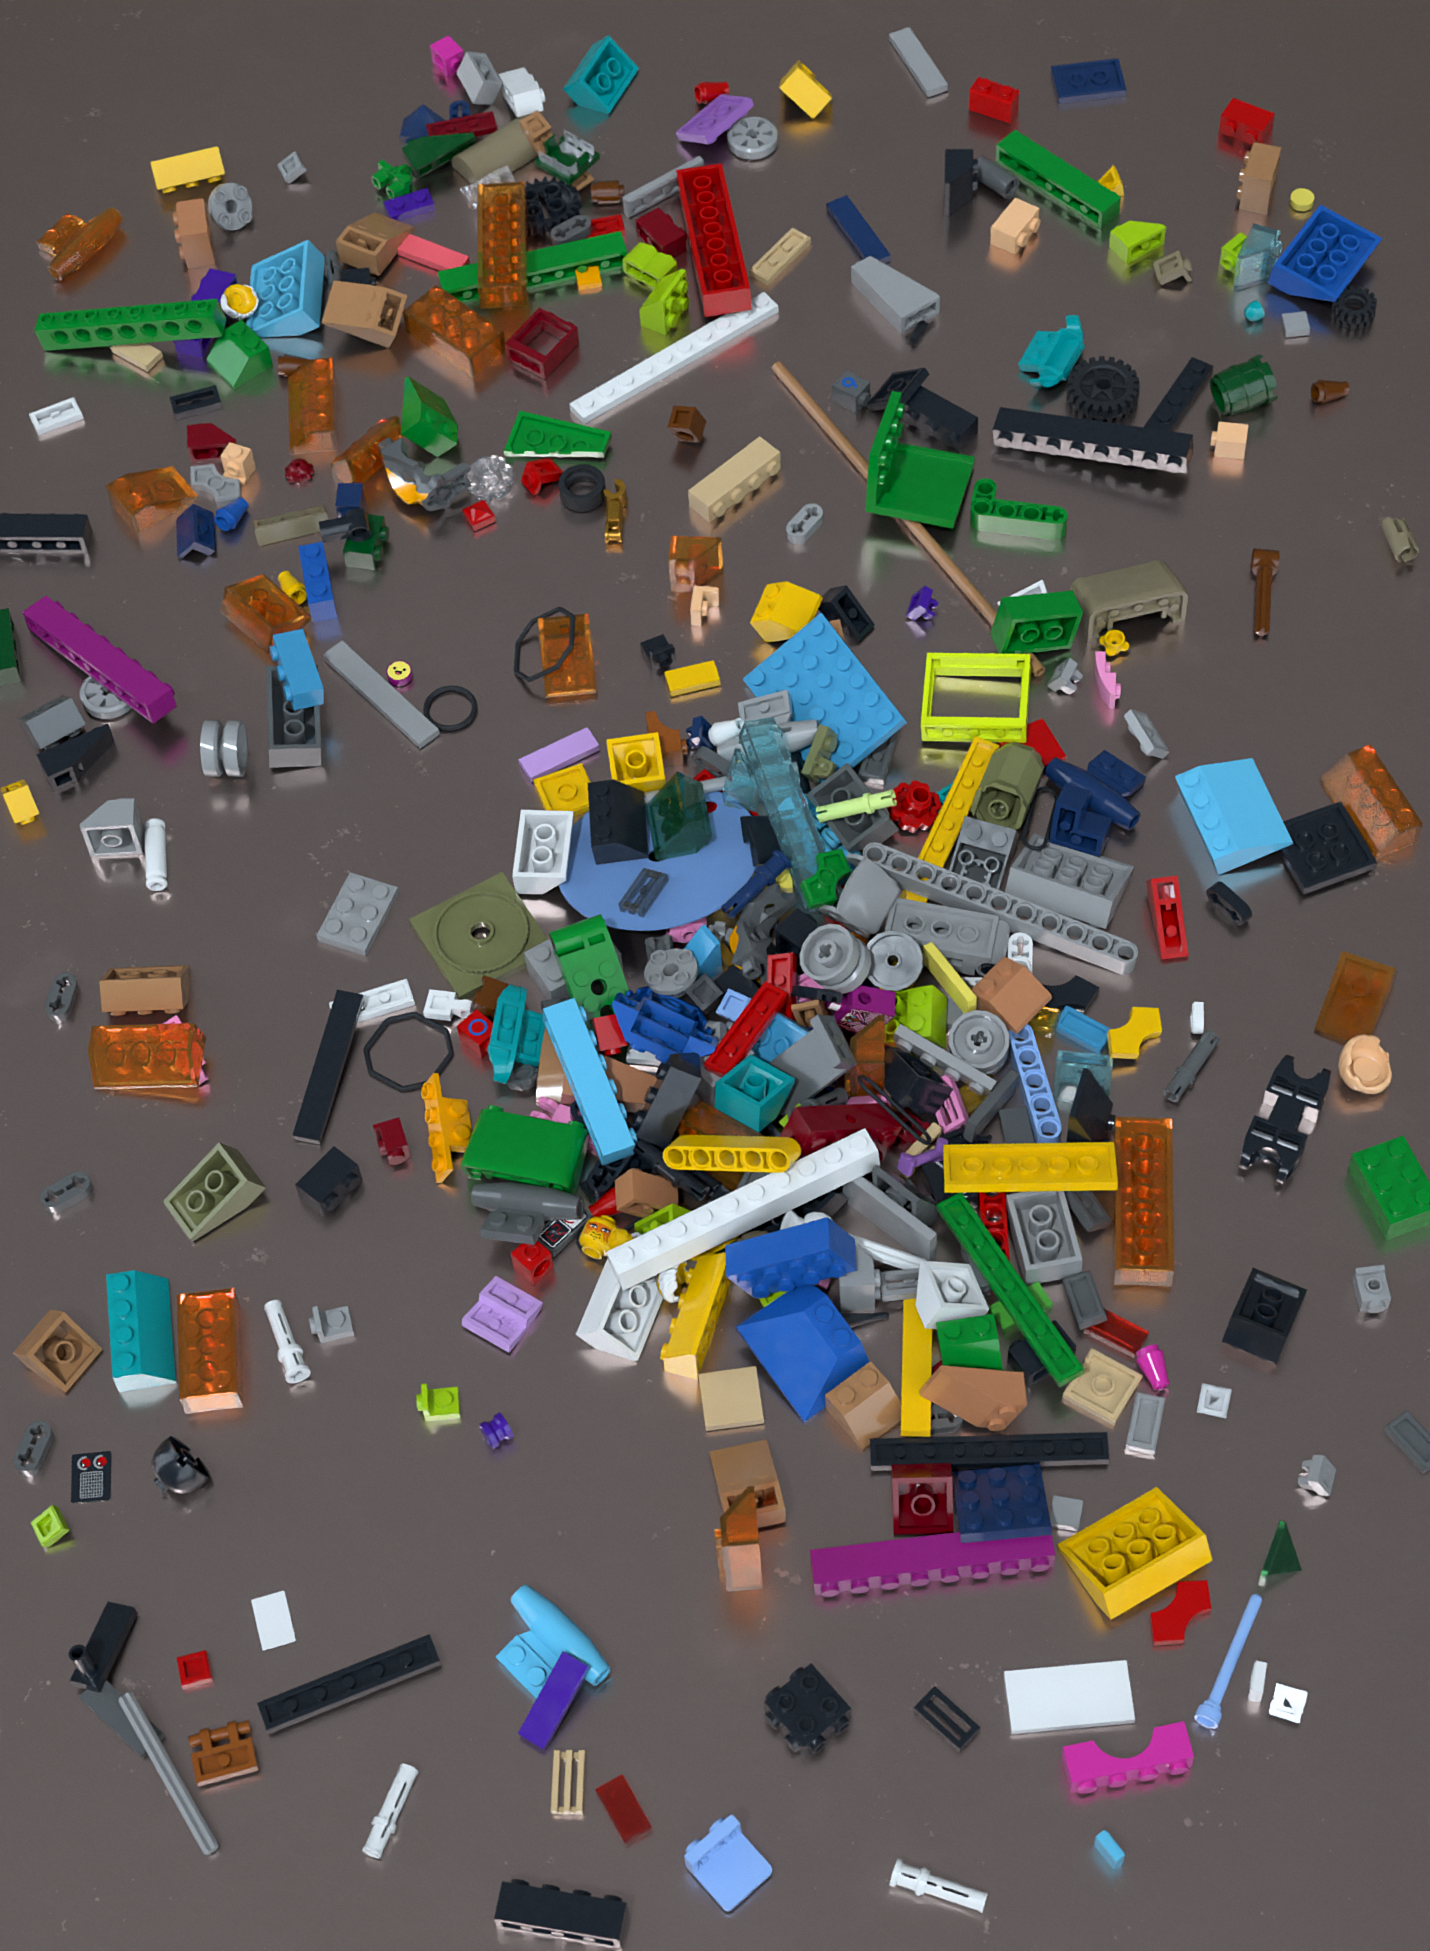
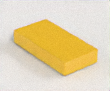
(692, 678)

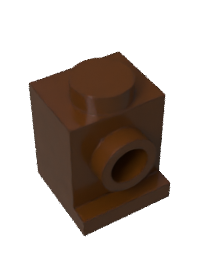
(486, 998)

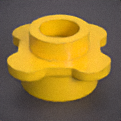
(1114, 636)

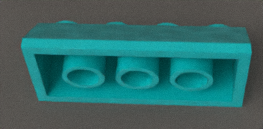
(140, 1330)

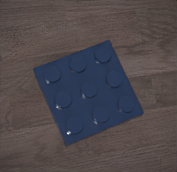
(1001, 1503)

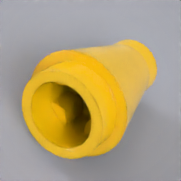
(292, 587)

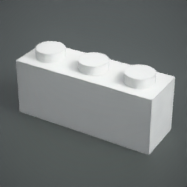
(521, 92)

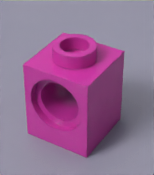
(447, 55)

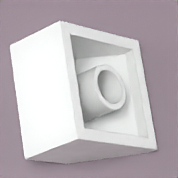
(948, 1293)

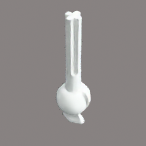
(873, 1249)

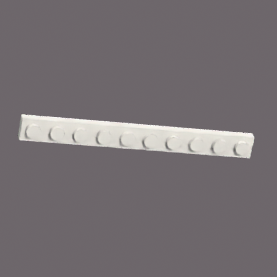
(671, 359)

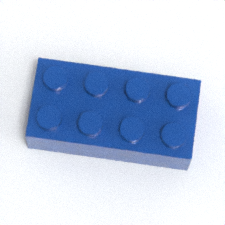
(791, 1258)

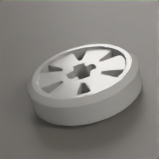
(741, 134)
(98, 704)

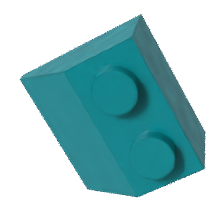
(753, 1092)

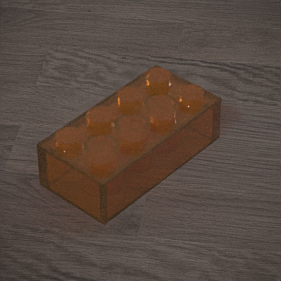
(454, 331)
(209, 1351)

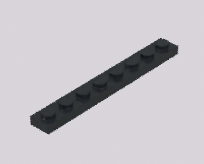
(992, 1450)

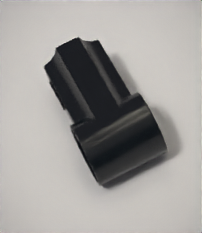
(353, 526)

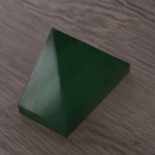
(1281, 1558)

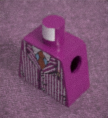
(862, 1007)

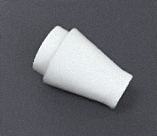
(724, 731)

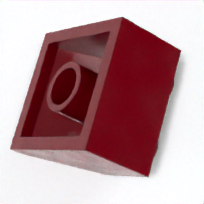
(922, 1498)

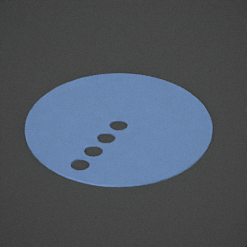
(696, 881)

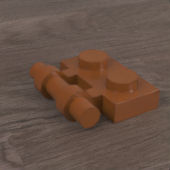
(224, 1760)

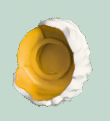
(239, 301)
(670, 1282)

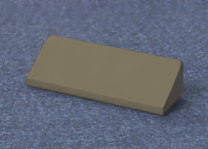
(289, 525)

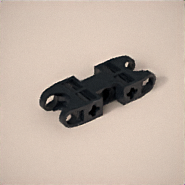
(1278, 1136)

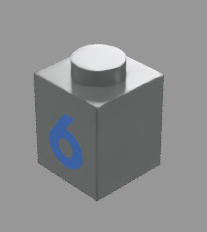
(851, 391)

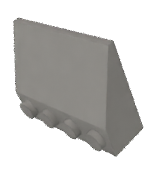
(1069, 882)

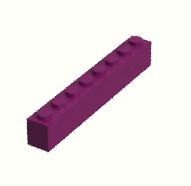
(100, 659)
(924, 1560)

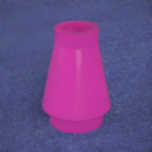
(1153, 1365)

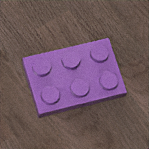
(714, 119)

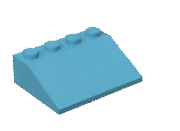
(288, 292)
(1233, 812)

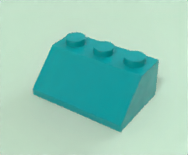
(601, 76)

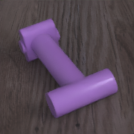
(907, 1162)

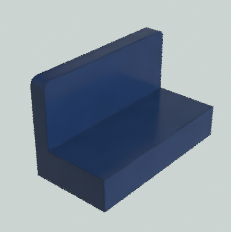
(195, 531)

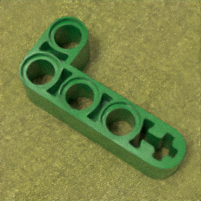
(1014, 516)

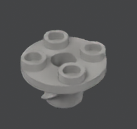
(230, 206)
(671, 971)

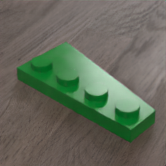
(550, 437)

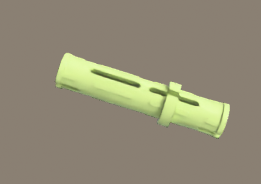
(867, 804)

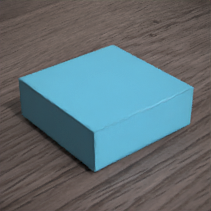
(1109, 1849)

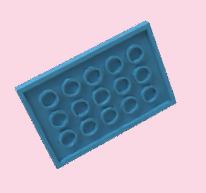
(829, 686)

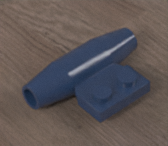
(1109, 784)

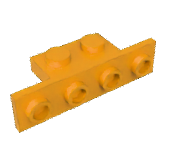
(447, 1125)

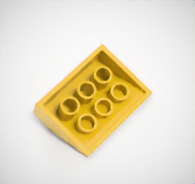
(1135, 1552)

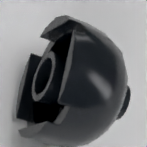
(177, 1468)

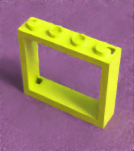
(966, 728)

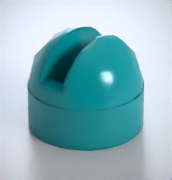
(1254, 311)

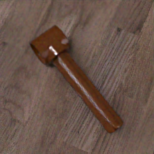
(1264, 565)

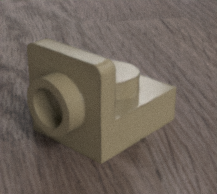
(1172, 267)

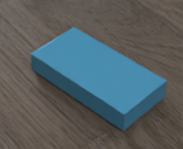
(1082, 1030)

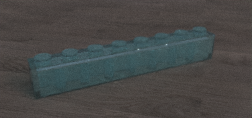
(784, 801)

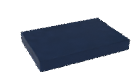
(1088, 81)

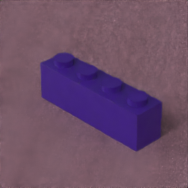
(211, 287)

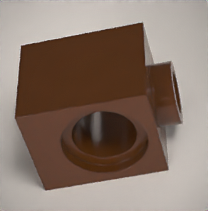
(686, 424)

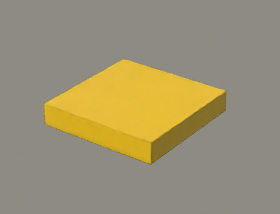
(564, 790)

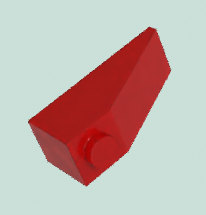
(1167, 916)

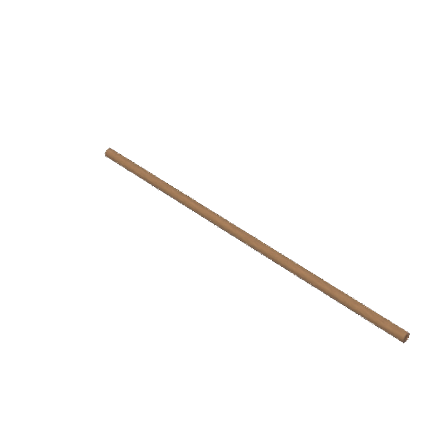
(915, 527)

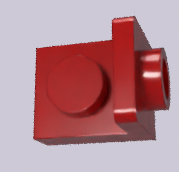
(540, 472)

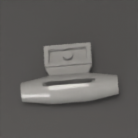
(777, 705)

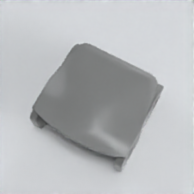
(864, 898)

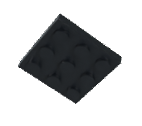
(1325, 848)

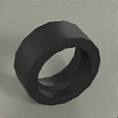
(578, 473)

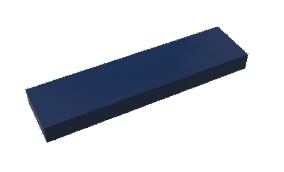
(857, 229)

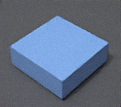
(732, 1005)

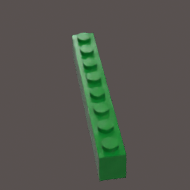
(545, 265)

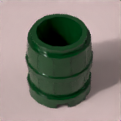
(1243, 387)

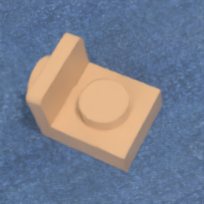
(702, 598)

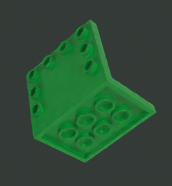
(914, 479)

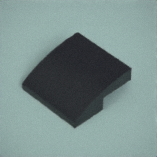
(761, 836)

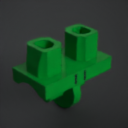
(395, 177)

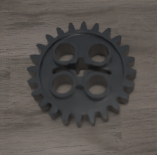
(561, 203)

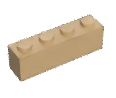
(734, 479)

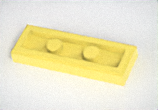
(949, 978)

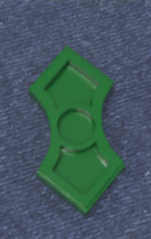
(820, 888)

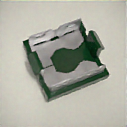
(567, 158)

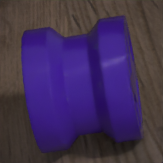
(496, 1430)

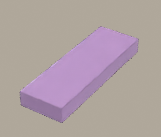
(559, 754)

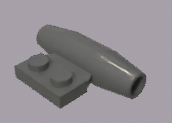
(521, 1209)

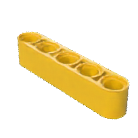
(743, 1150)

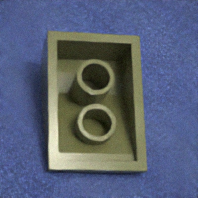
(214, 1191)

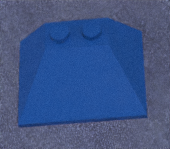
(804, 1347)

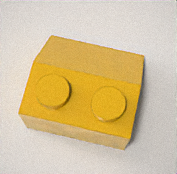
(784, 611)
(637, 761)

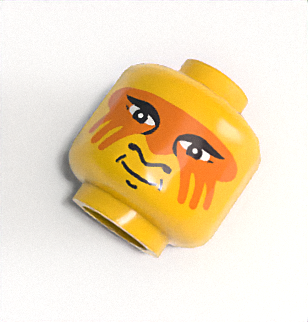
(596, 1236)

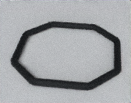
(562, 658)
(399, 1017)

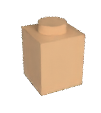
(1230, 440)

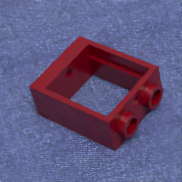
(533, 361)

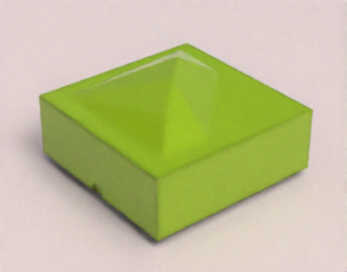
(50, 1526)

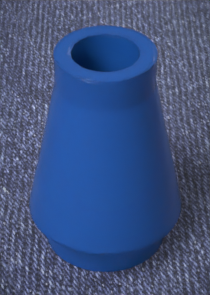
(229, 515)

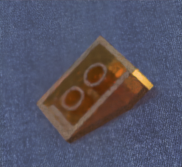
(149, 496)
(1356, 997)

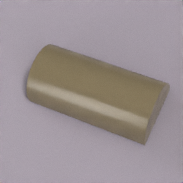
(500, 149)

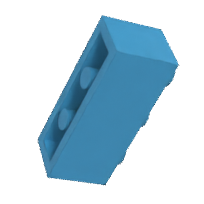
(297, 669)

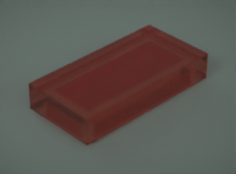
(1119, 1334)
(623, 1809)

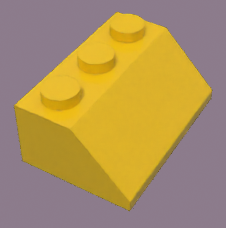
(187, 169)

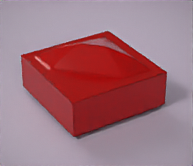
(478, 515)

